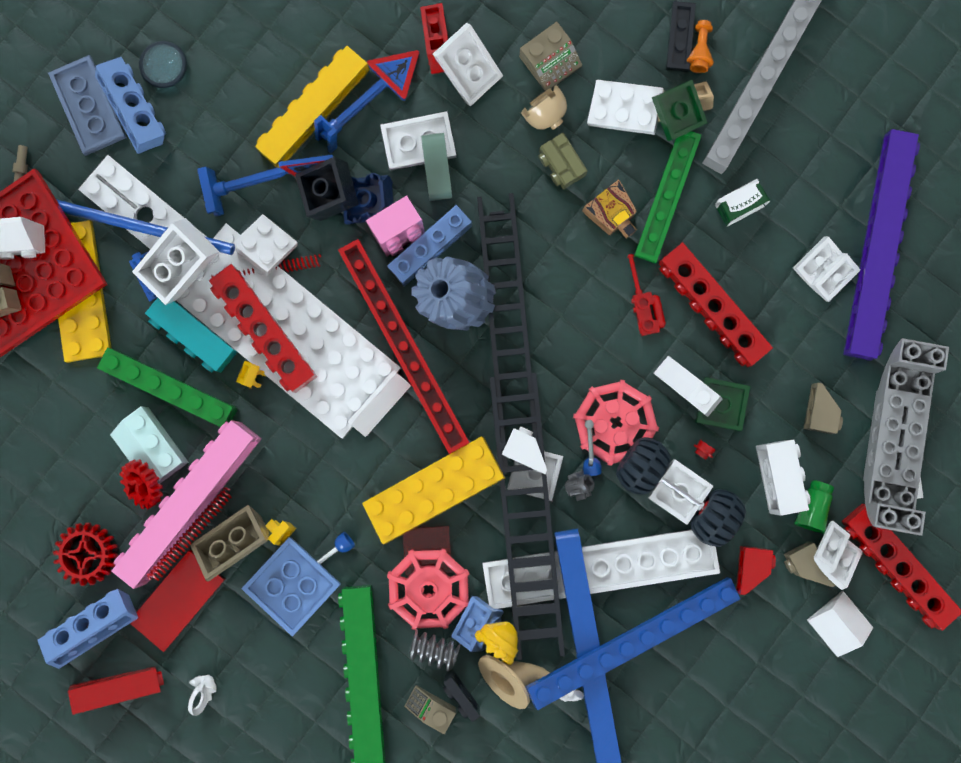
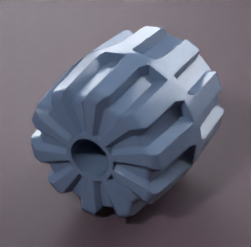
(453, 293)

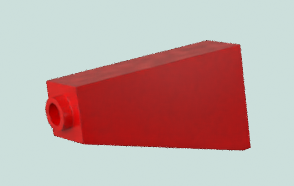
(114, 689)

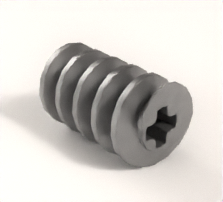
(433, 650)

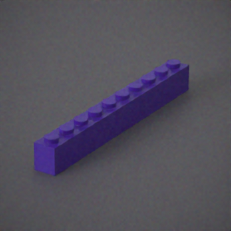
(881, 245)

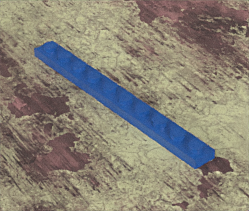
(632, 643)

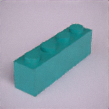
(192, 333)

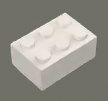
(175, 261)
(783, 477)

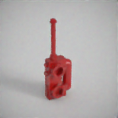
(642, 305)

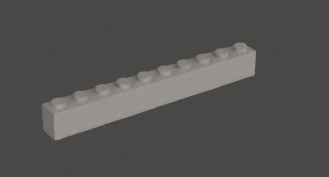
(760, 84)

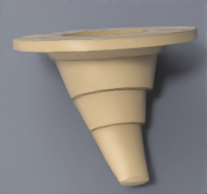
(510, 680)

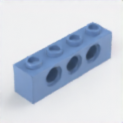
(141, 137)
(430, 245)
(59, 652)

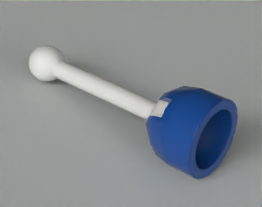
(342, 543)

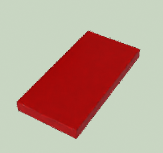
(175, 602)

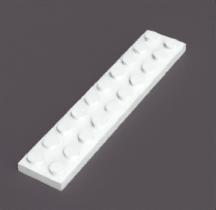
(611, 567)

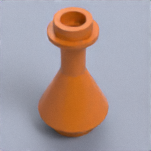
(700, 57)

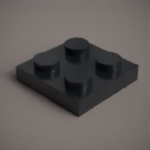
(456, 689)

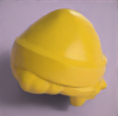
(499, 639)

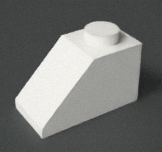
(525, 450)

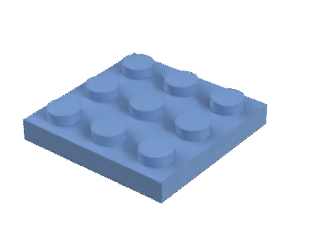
(291, 586)

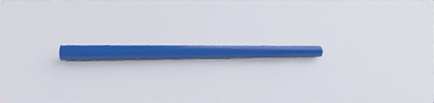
(132, 224)

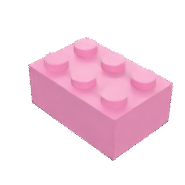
(396, 226)

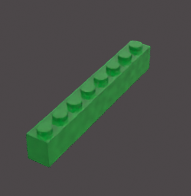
(362, 674)

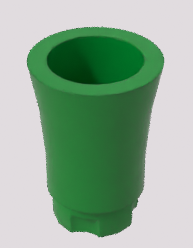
(820, 500)

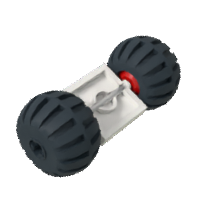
(681, 492)

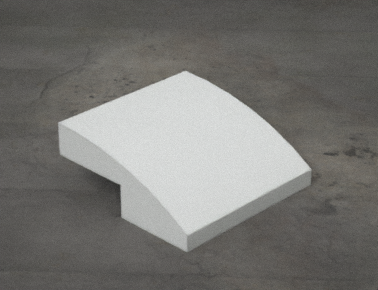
(826, 268)
(837, 555)

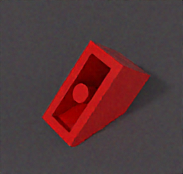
(753, 567)

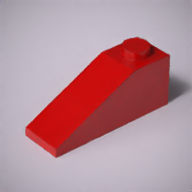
(434, 32)

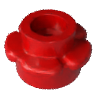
(704, 450)

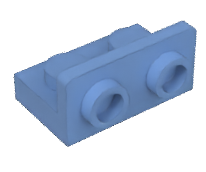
(473, 619)

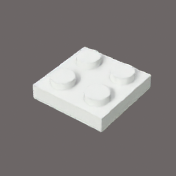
(264, 245)

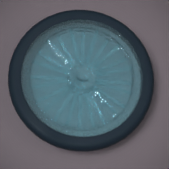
(163, 64)

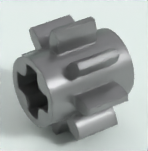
(579, 485)

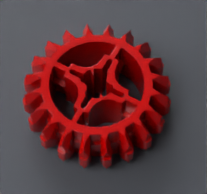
(87, 544)

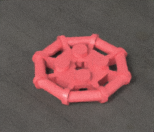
(612, 409)
(428, 602)

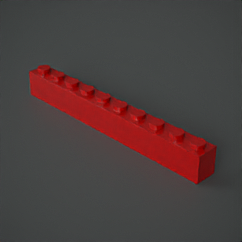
(403, 346)

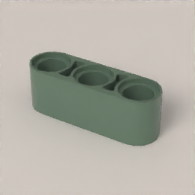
(436, 166)

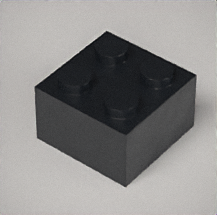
(327, 189)

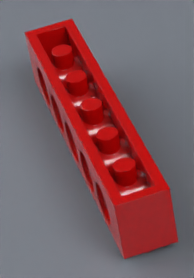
(221, 286)
(742, 326)
(944, 608)

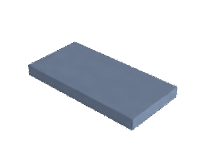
(86, 106)

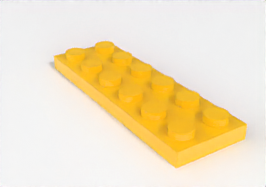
(85, 326)
(433, 490)

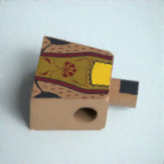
(612, 210)

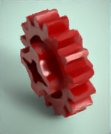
(141, 484)

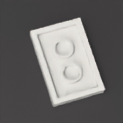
(468, 64)
(624, 107)
(404, 141)

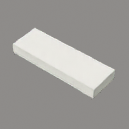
(379, 403)

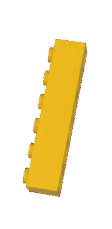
(318, 99)

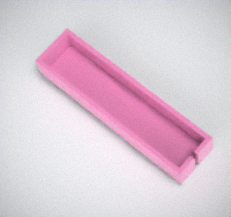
(187, 502)

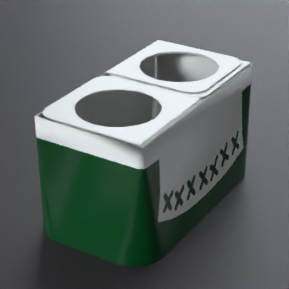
(742, 202)

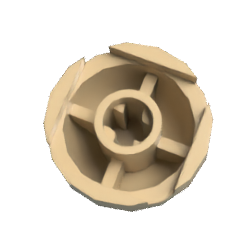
(546, 109)

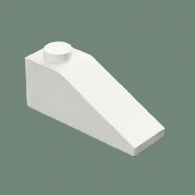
(688, 386)

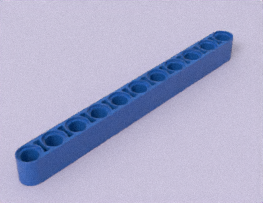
(586, 640)

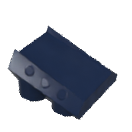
(373, 195)

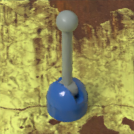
(591, 465)

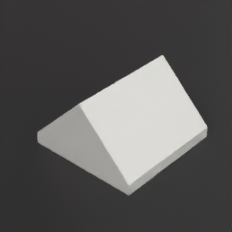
(841, 625)

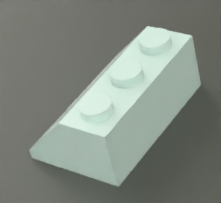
(145, 439)

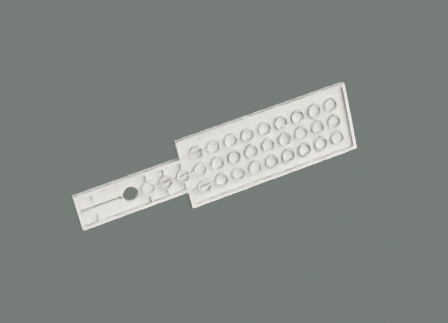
(341, 357)

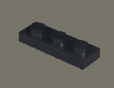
(680, 36)

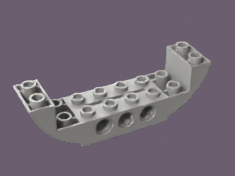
(900, 435)

